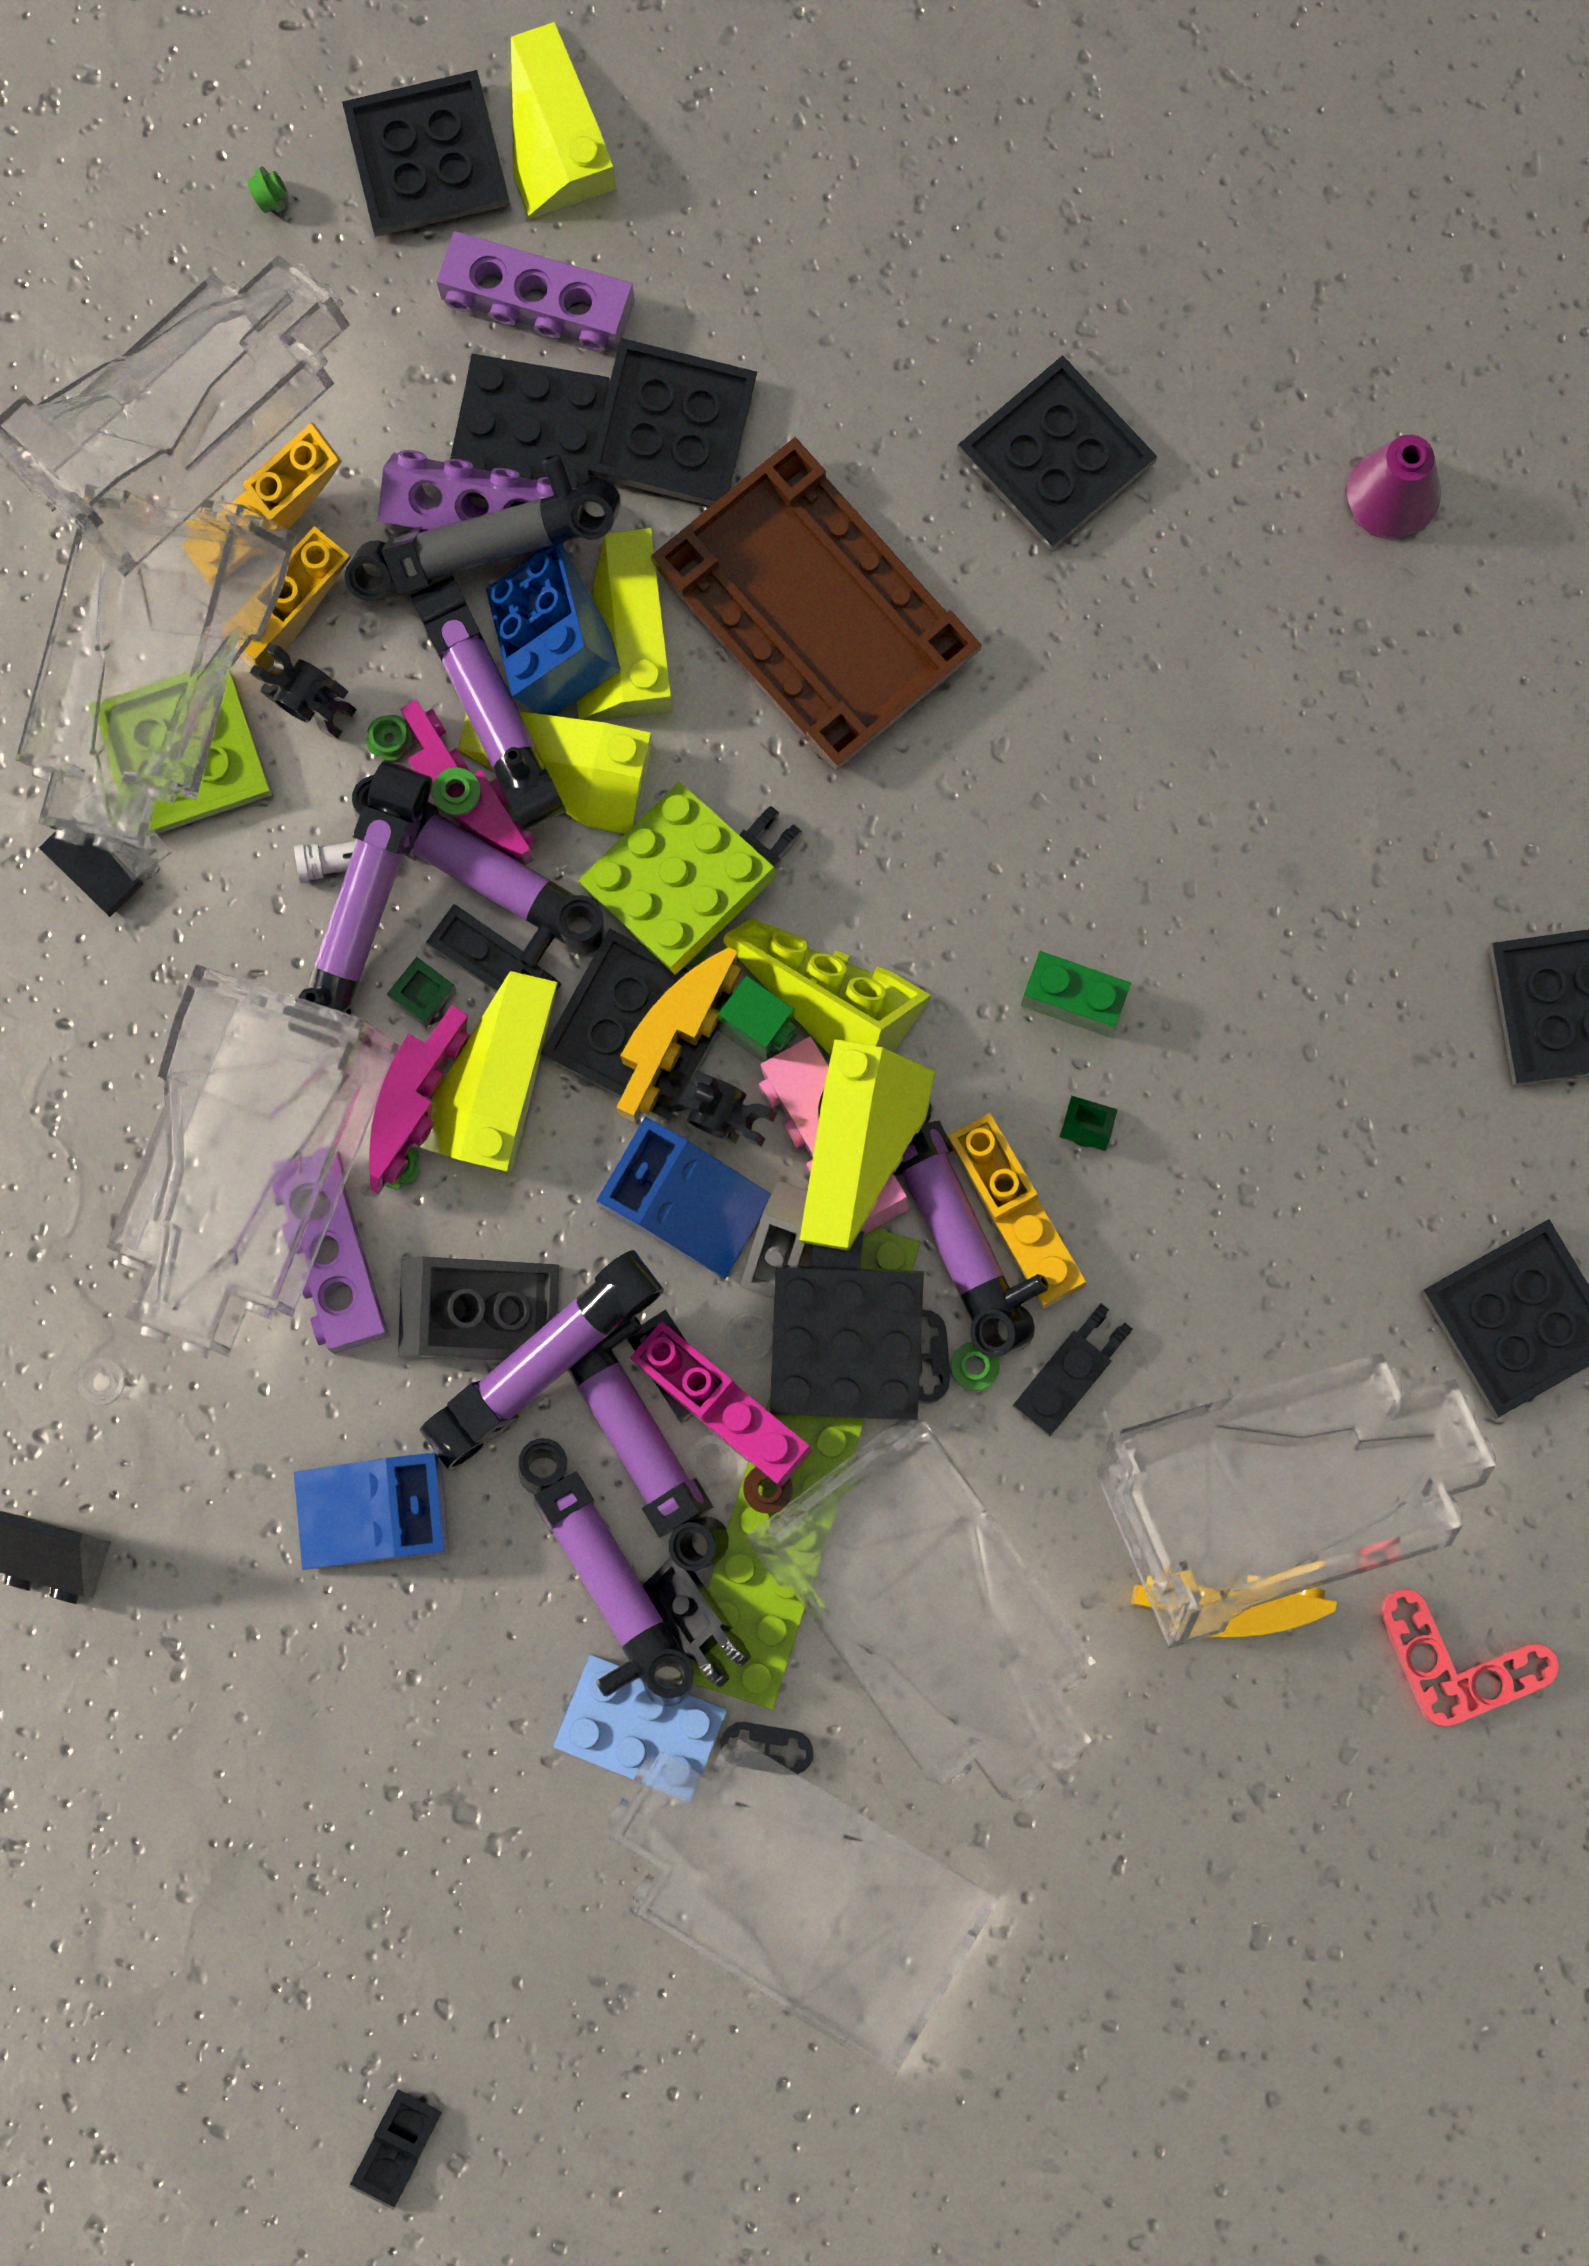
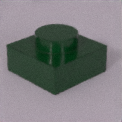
(421, 991)
(1088, 1123)

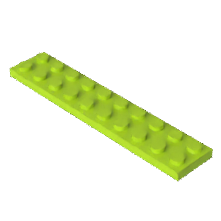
(742, 1587)

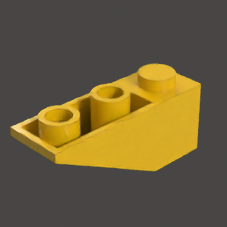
(309, 576)

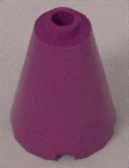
(1395, 488)

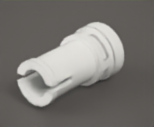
(316, 860)

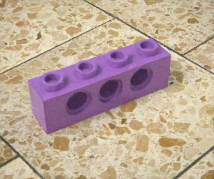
(473, 259)
(408, 505)
(363, 1319)

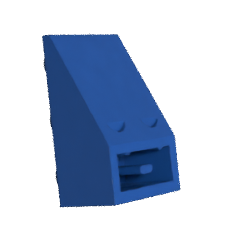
(550, 632)
(683, 1198)
(371, 1511)

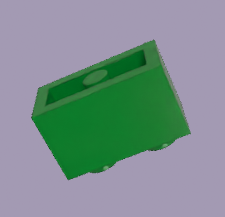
(1075, 994)
(757, 1020)

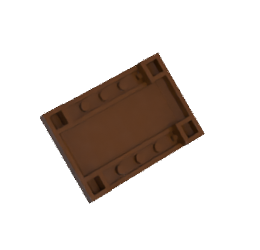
(814, 605)

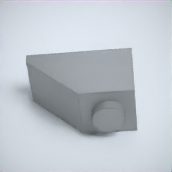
(776, 1239)

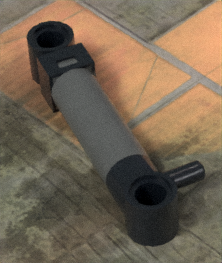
(418, 556)

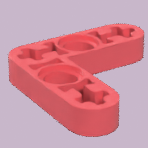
(1461, 1684)

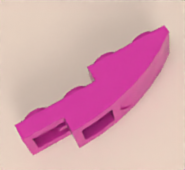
(489, 818)
(401, 1110)
(721, 1404)

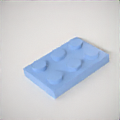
(629, 1726)

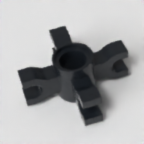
(303, 690)
(716, 1107)

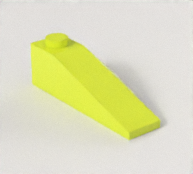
(555, 134)
(630, 606)
(591, 763)
(827, 992)
(490, 1085)
(864, 1126)

